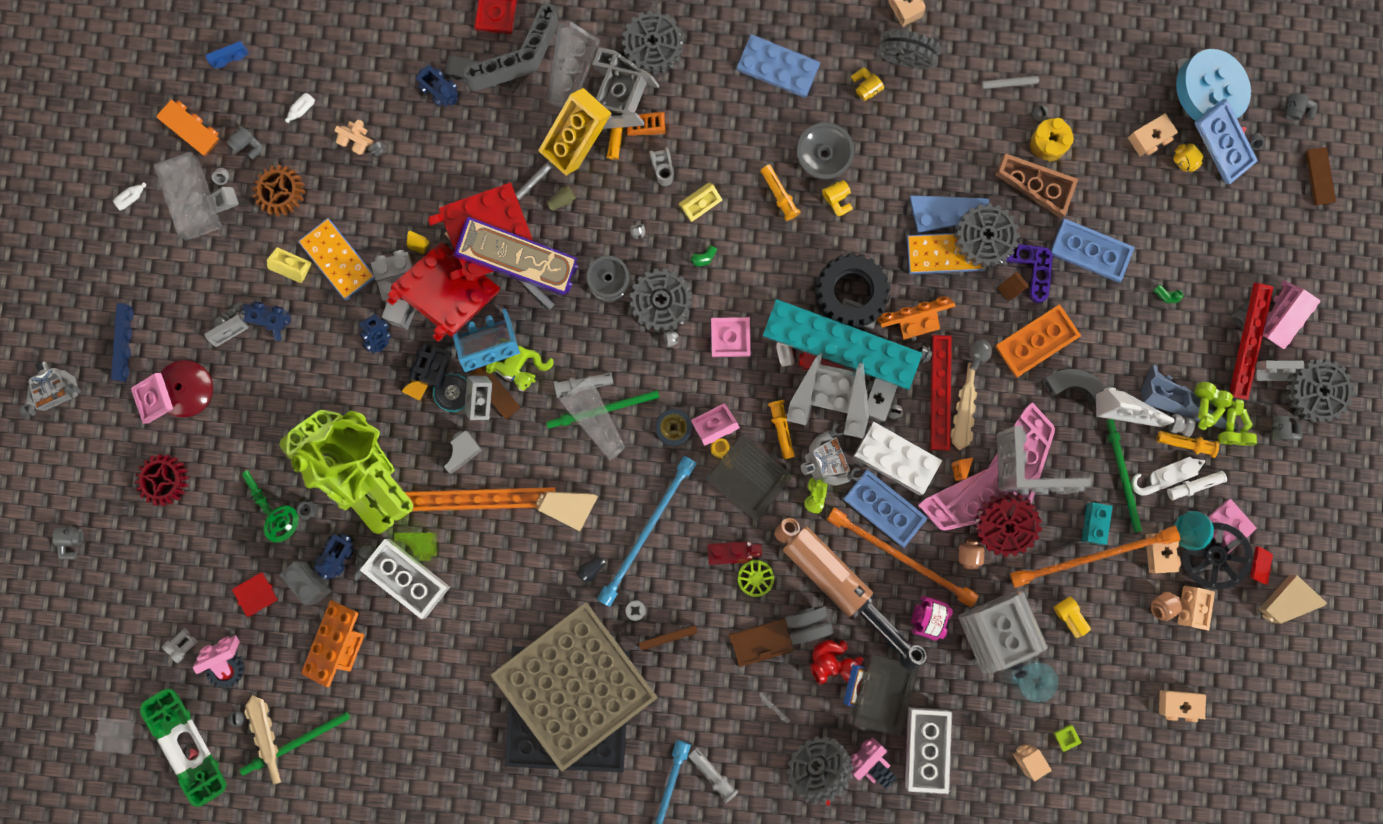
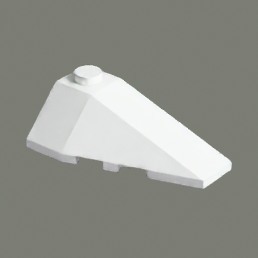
(1124, 407)

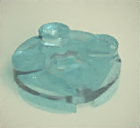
(1049, 682)

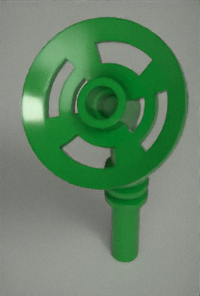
(276, 520)

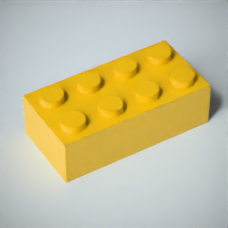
(574, 131)

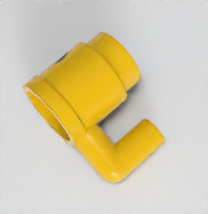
(870, 86)
(836, 193)
(719, 447)

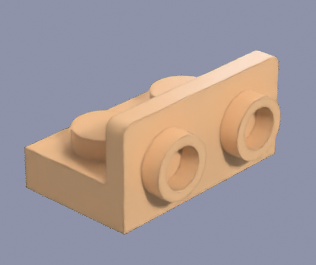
(1196, 607)

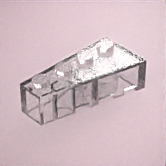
(571, 62)

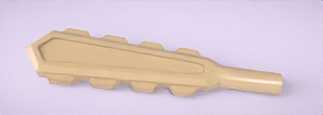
(963, 421)
(260, 724)

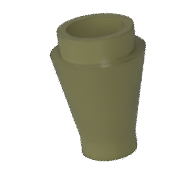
(561, 198)

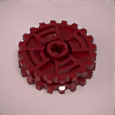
(1010, 538)

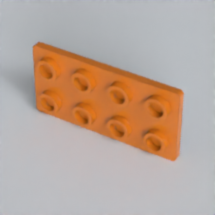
(334, 644)

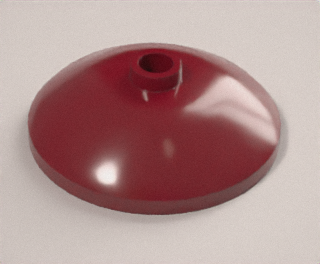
(195, 390)

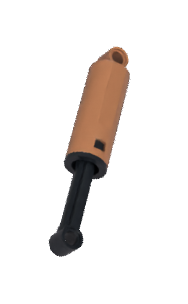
(842, 586)

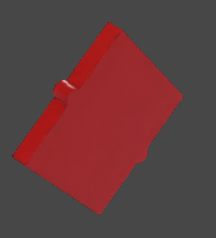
(1261, 565)
(255, 594)

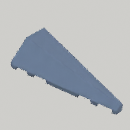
(1164, 394)

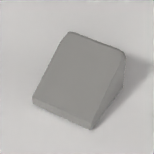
(224, 199)

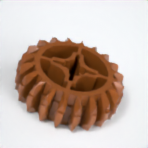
(275, 205)

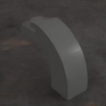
(1074, 379)

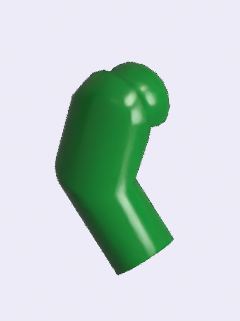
(703, 259)
(1168, 297)

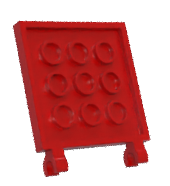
(494, 207)
(439, 298)

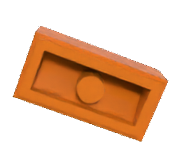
(961, 468)

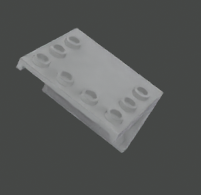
(1012, 471)

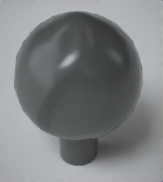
(980, 352)

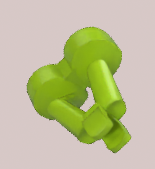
(1220, 399)
(1243, 437)
(815, 502)

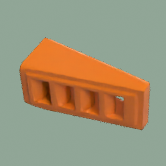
(649, 131)

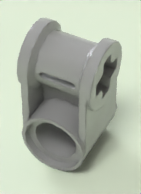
(662, 163)

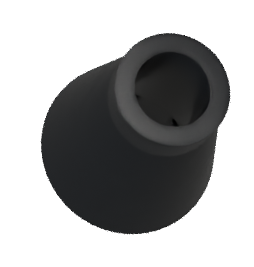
(590, 569)

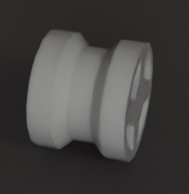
(635, 610)

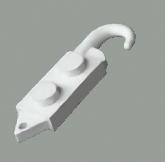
(1169, 475)

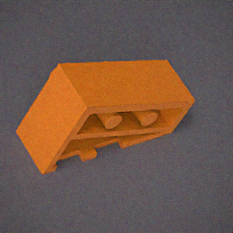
(188, 127)

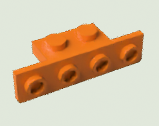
(917, 319)

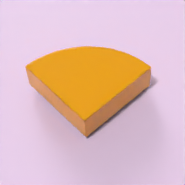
(415, 390)

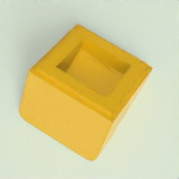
(417, 242)

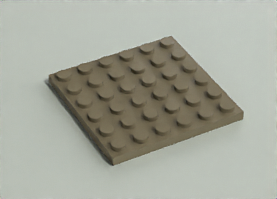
(574, 686)

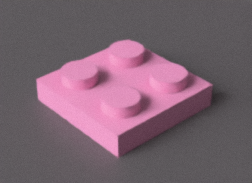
(730, 337)
(151, 398)
(715, 424)
(1231, 515)

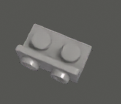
(1276, 370)

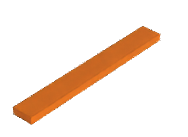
(476, 499)

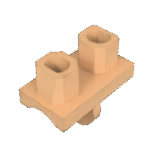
(345, 134)

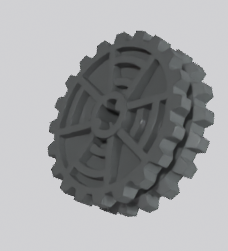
(654, 28)
(909, 49)
(999, 228)
(669, 288)
(1320, 391)
(820, 770)

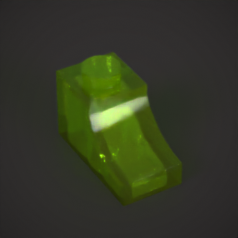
(422, 544)

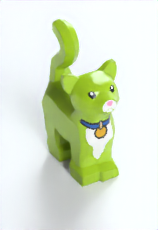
(512, 365)

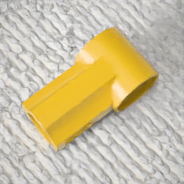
(1069, 612)

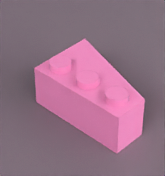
(1289, 314)

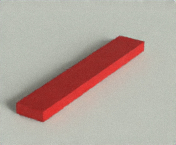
(1251, 340)
(940, 393)

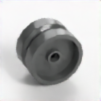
(608, 267)
(808, 622)

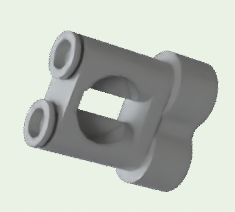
(176, 652)

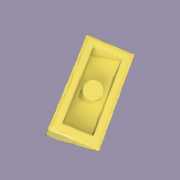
(700, 201)
(288, 265)

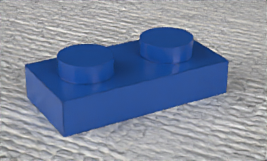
(227, 54)

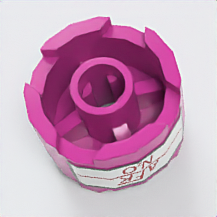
(931, 618)

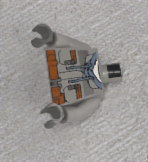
(48, 389)
(827, 460)

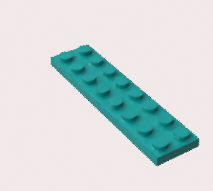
(842, 344)

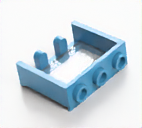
(487, 343)

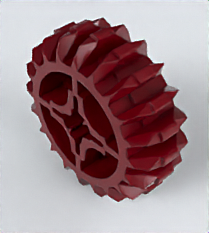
(160, 487)

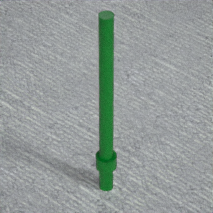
(567, 419)
(1114, 438)
(259, 763)

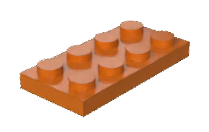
(1037, 341)

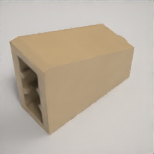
(567, 507)
(1290, 601)

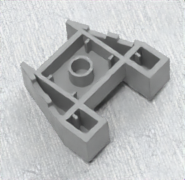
(621, 88)
(832, 390)

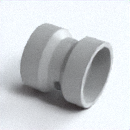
(1182, 425)

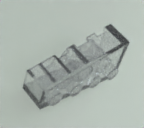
(591, 415)

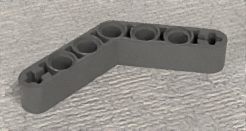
(518, 62)

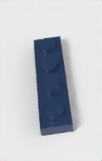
(121, 347)

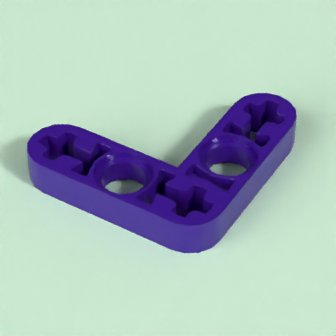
(1034, 260)

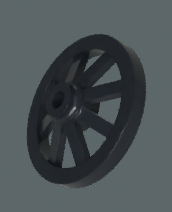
(1235, 579)

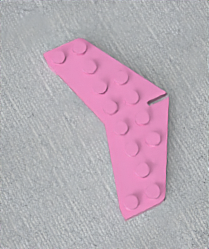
(959, 503)

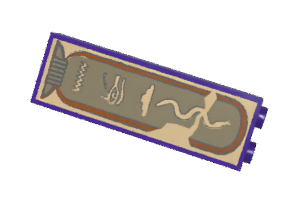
(515, 256)

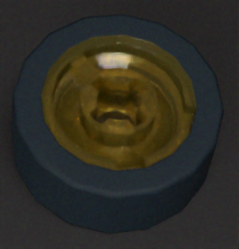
(676, 417)

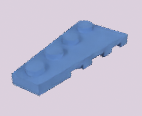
(940, 212)

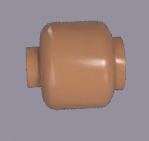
(971, 554)
(1166, 606)

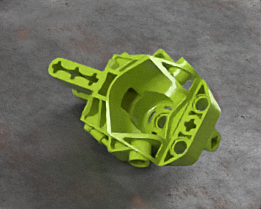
(361, 472)

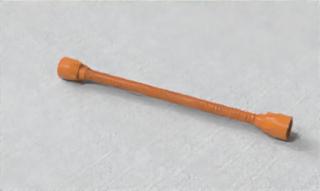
(1165, 536)
(964, 594)

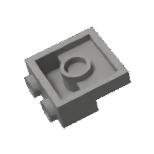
(390, 270)

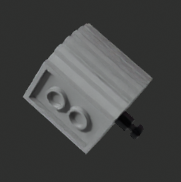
(1003, 633)

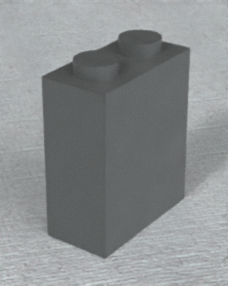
(305, 583)

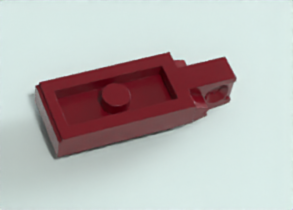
(733, 552)

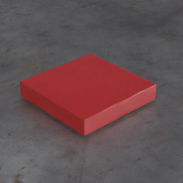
(495, 16)

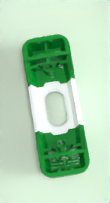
(166, 720)

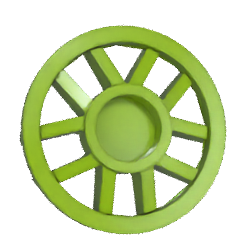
(755, 578)

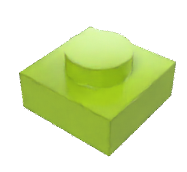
(1067, 738)

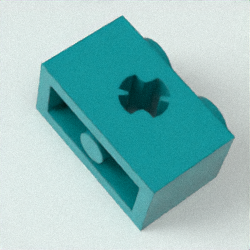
(1096, 523)

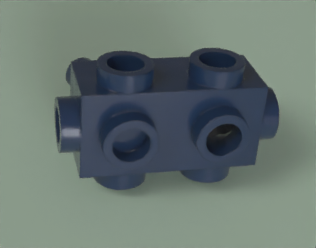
(443, 91)
(273, 317)
(374, 337)
(330, 562)

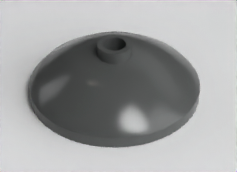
(828, 139)

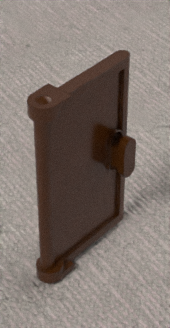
(753, 643)

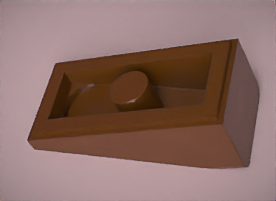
(1013, 286)

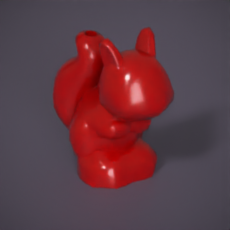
(827, 665)

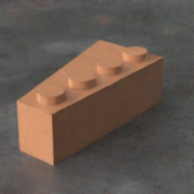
(1038, 183)

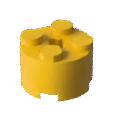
(1061, 139)

